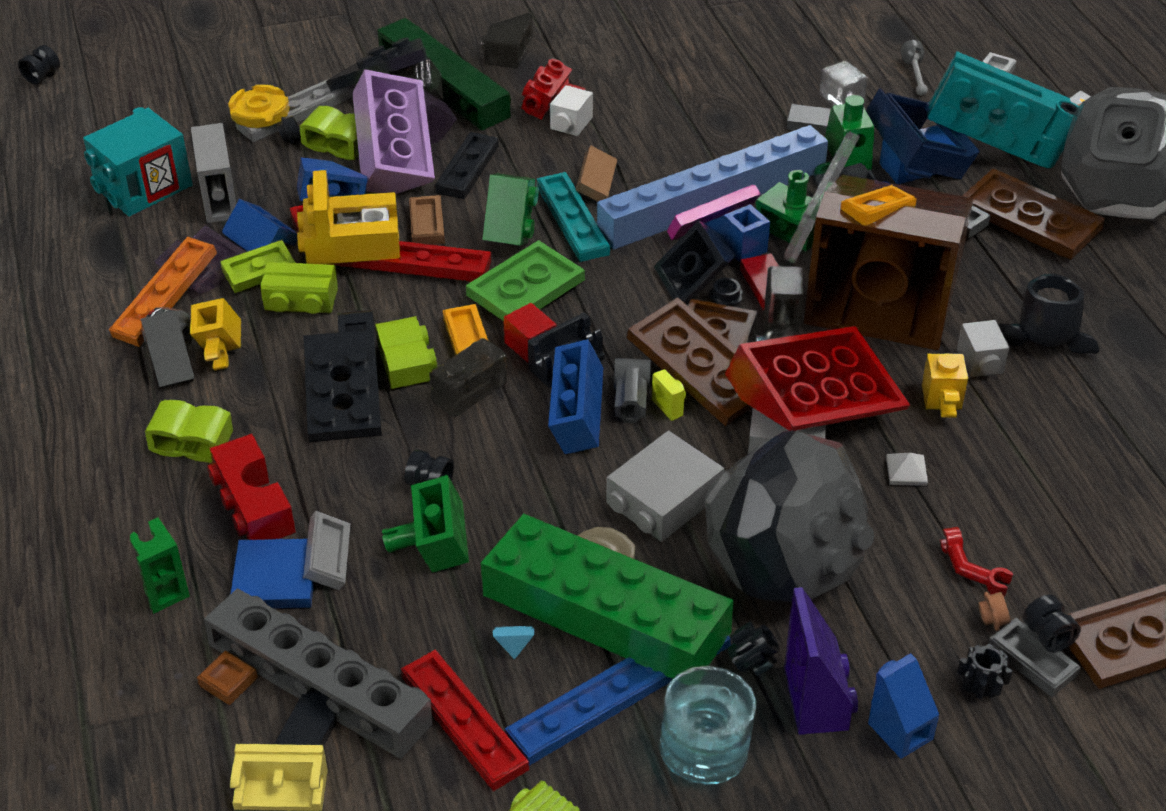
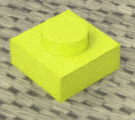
(668, 394)

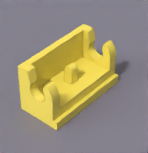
(279, 777)

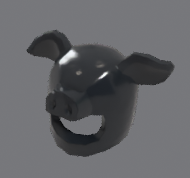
(1051, 321)

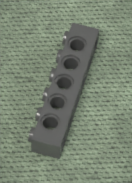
(299, 659)

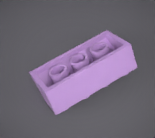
(392, 132)

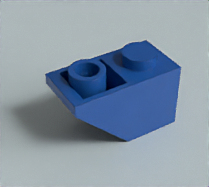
(744, 231)
(903, 706)

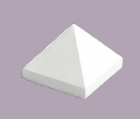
(906, 469)

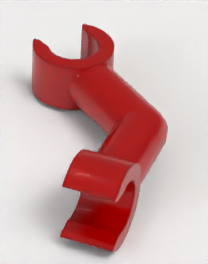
(954, 548)

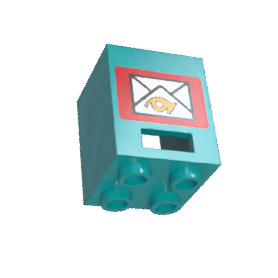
(137, 161)

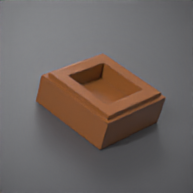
(227, 677)

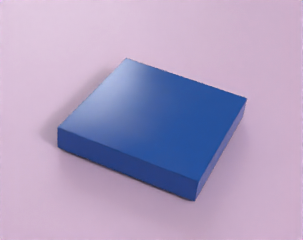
(273, 572)

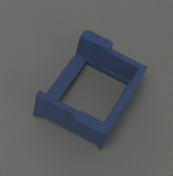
(899, 123)

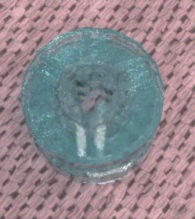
(707, 724)

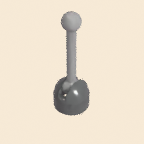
(909, 56)

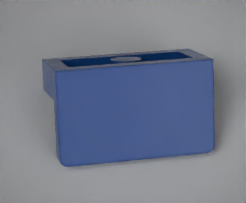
(255, 227)

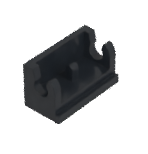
(542, 347)

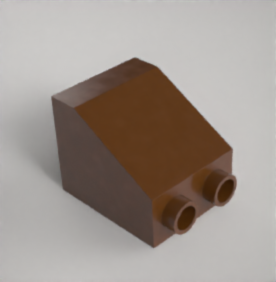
(889, 275)

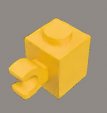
(216, 330)
(945, 383)

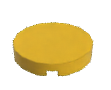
(259, 107)

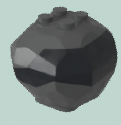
(789, 518)

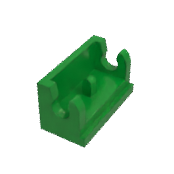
(160, 567)

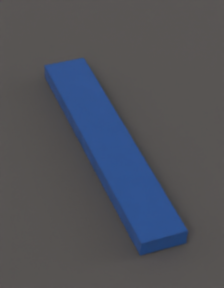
(585, 707)

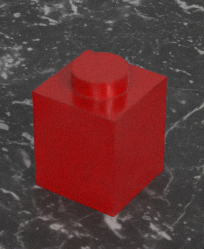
(524, 325)

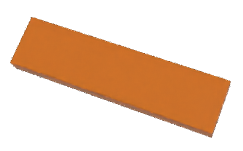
(164, 288)

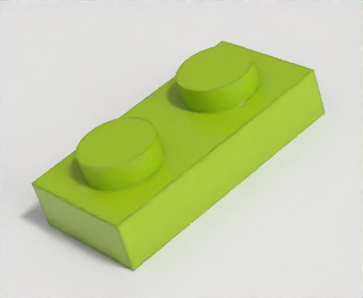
(249, 268)

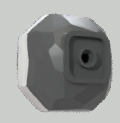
(1119, 153)

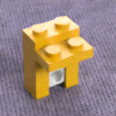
(347, 226)

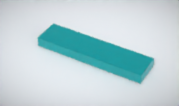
(573, 217)

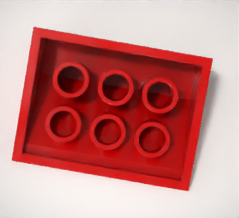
(814, 379)

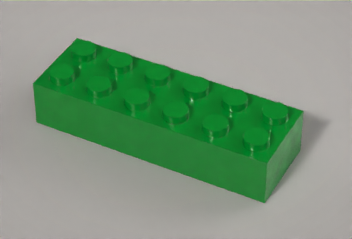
(606, 597)

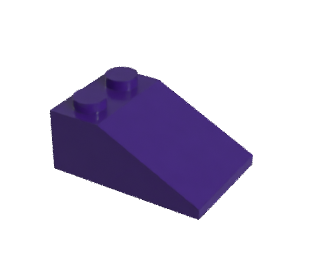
(816, 671)

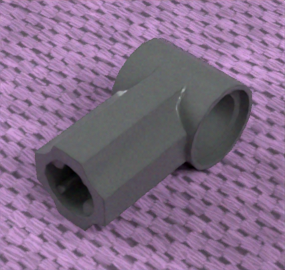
(631, 388)

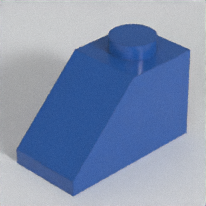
(340, 179)

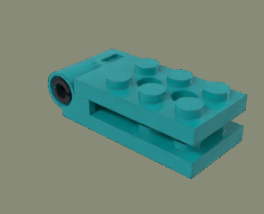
(1002, 110)

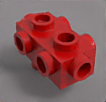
(545, 87)

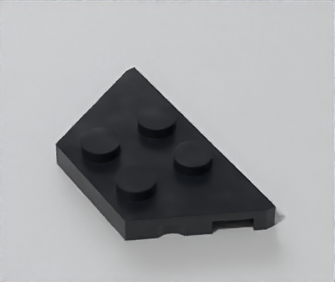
(401, 55)

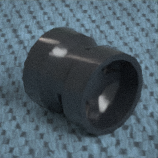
(37, 65)
(423, 467)
(1054, 627)

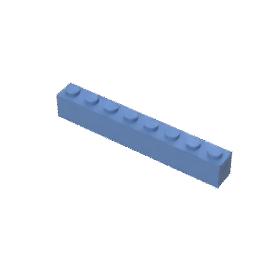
(654, 205)

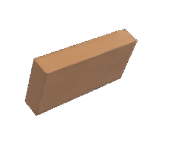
(596, 174)
(426, 220)

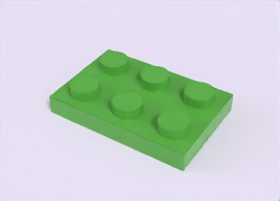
(530, 276)

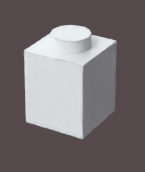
(571, 110)

